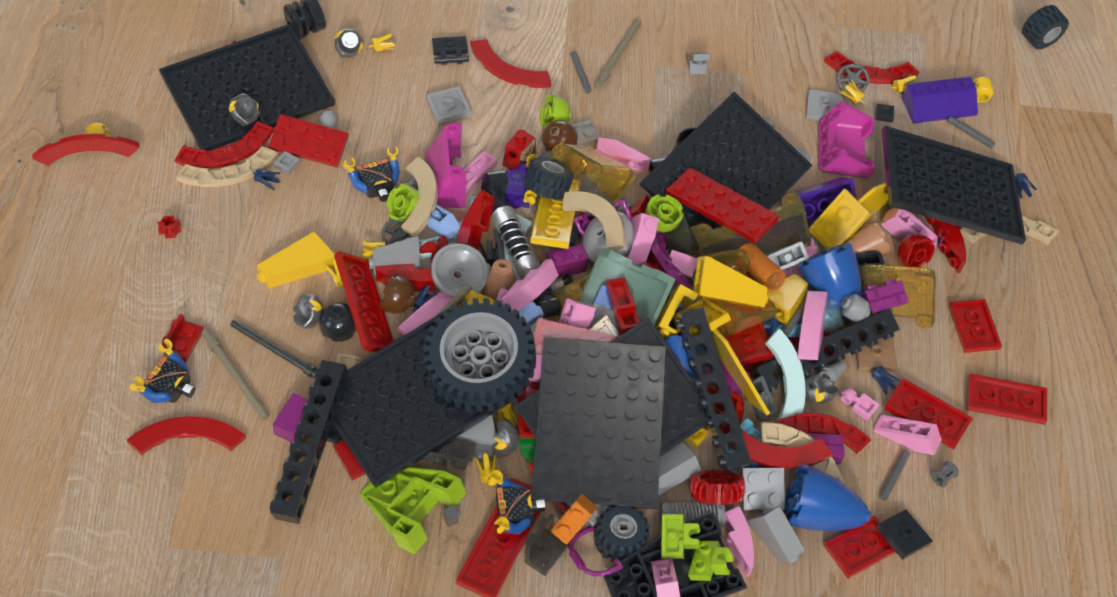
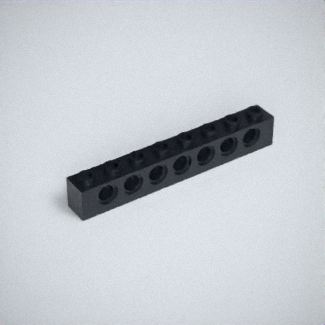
(697, 319)
(883, 321)
(292, 510)

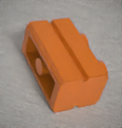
(574, 519)

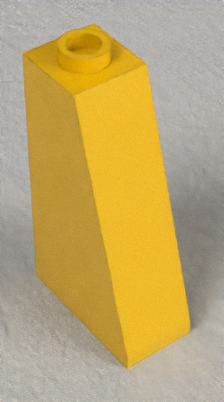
(296, 262)
(724, 284)

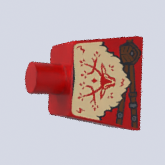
(521, 146)

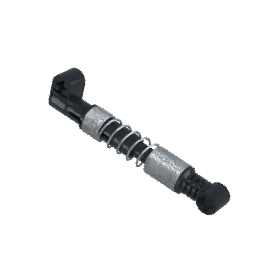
(508, 225)

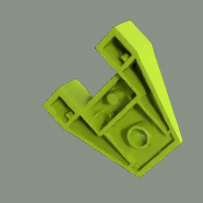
(408, 498)

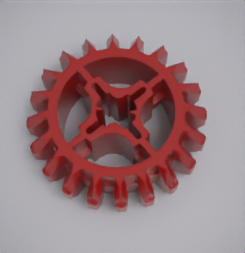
(717, 487)

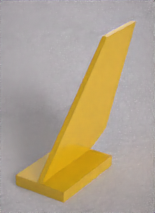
(847, 215)
(716, 318)

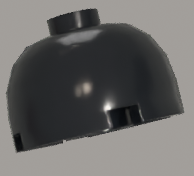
(337, 322)

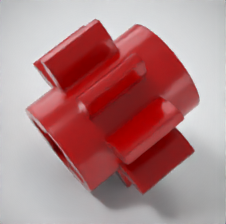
(169, 227)

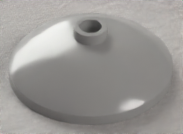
(594, 241)
(458, 260)

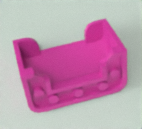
(843, 141)
(450, 179)

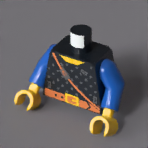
(375, 178)
(167, 379)
(514, 505)

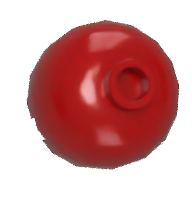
(915, 250)

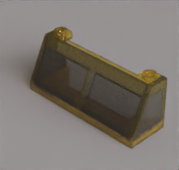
(788, 230)

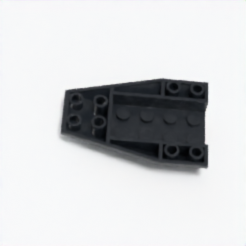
(637, 575)

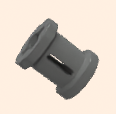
(944, 474)

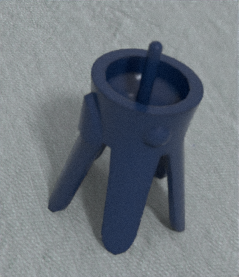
(264, 176)
(1023, 183)
(422, 298)
(884, 378)

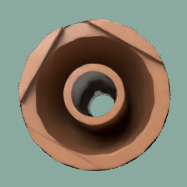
(870, 239)
(499, 277)

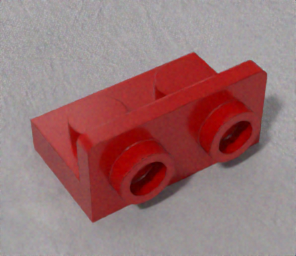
(183, 336)

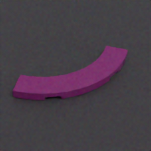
(665, 259)

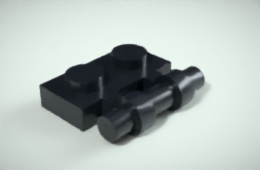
(450, 45)

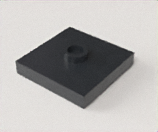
(904, 534)

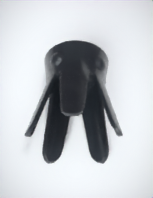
(491, 255)

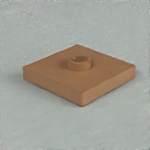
(878, 355)

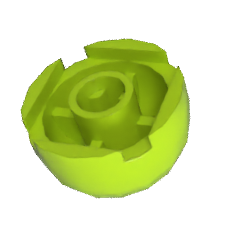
(554, 110)
(402, 202)
(667, 210)

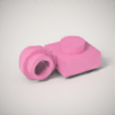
(863, 406)

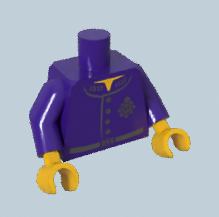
(517, 193)

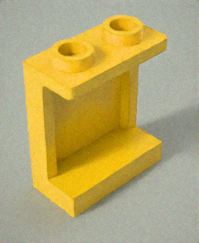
(680, 295)

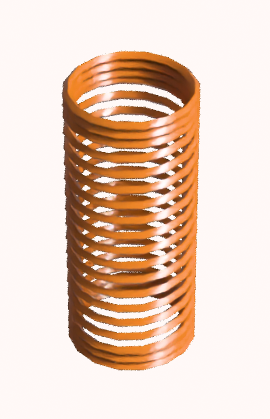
(762, 279)

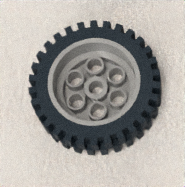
(488, 325)

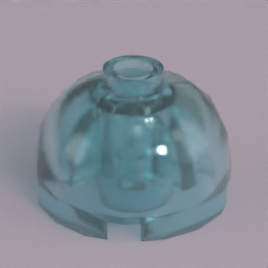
(832, 316)

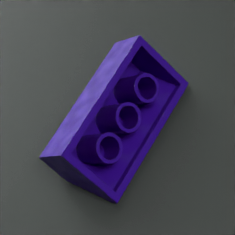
(941, 99)
(820, 196)

